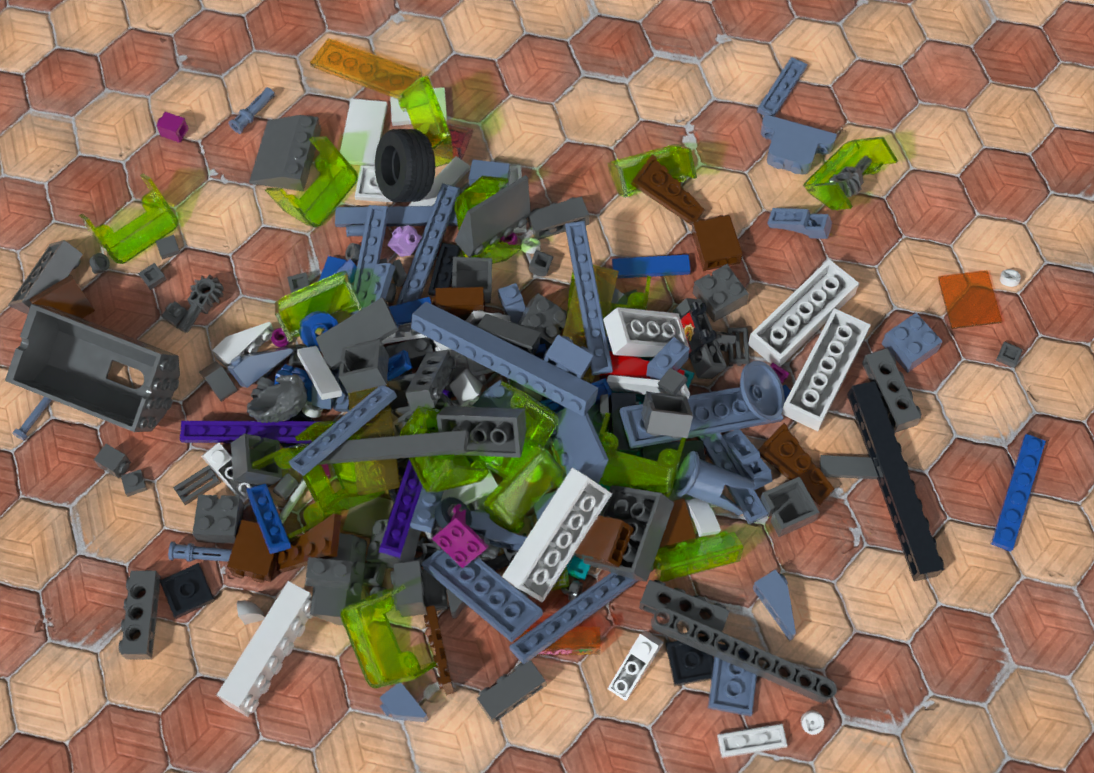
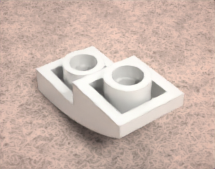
(703, 517)

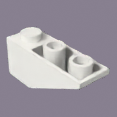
(242, 343)
(221, 464)
(635, 664)

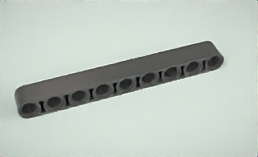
(753, 653)

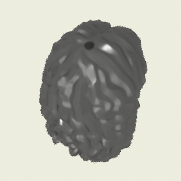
(279, 401)

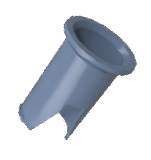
(708, 481)

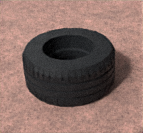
(404, 165)

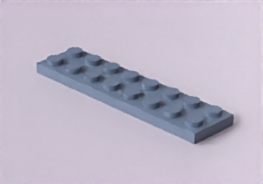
(711, 414)

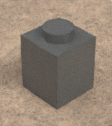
(112, 461)

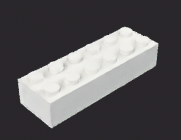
(803, 313)
(825, 369)
(557, 535)
(267, 650)

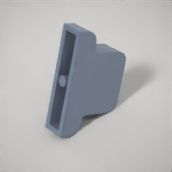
(794, 144)

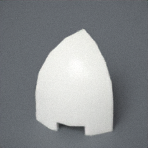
(249, 612)

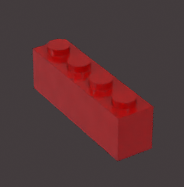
(629, 366)

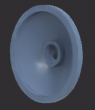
(762, 390)

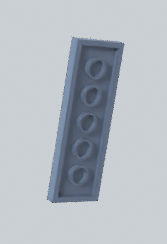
(485, 593)

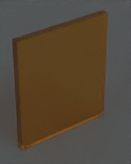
(969, 299)

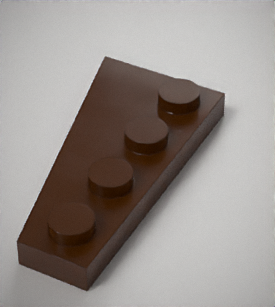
(663, 188)
(790, 459)
(316, 543)
(436, 642)

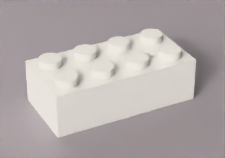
(642, 331)

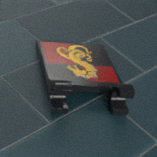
(694, 334)

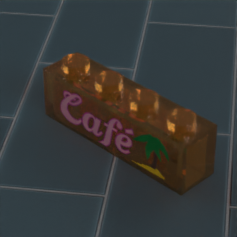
(575, 642)

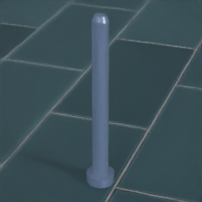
(21, 433)

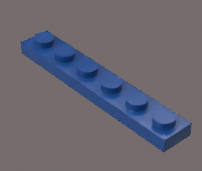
(1018, 492)

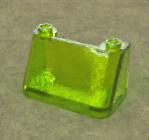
(440, 471)

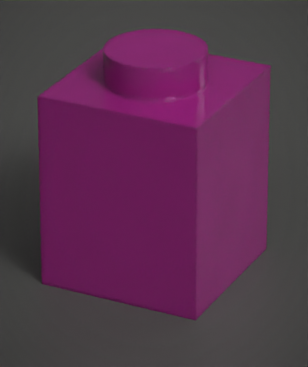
(172, 126)

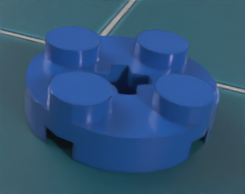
(310, 324)

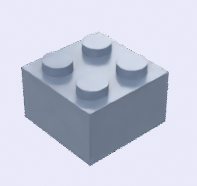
(912, 342)
(569, 356)

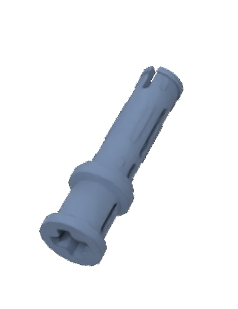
(246, 115)
(190, 552)

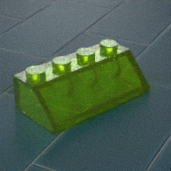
(697, 556)

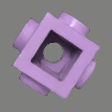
(404, 240)

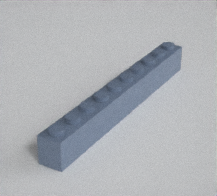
(504, 358)

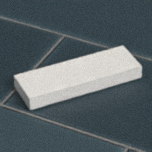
(752, 741)

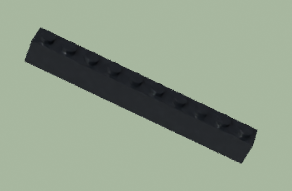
(896, 484)

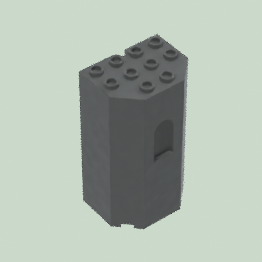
(63, 343)

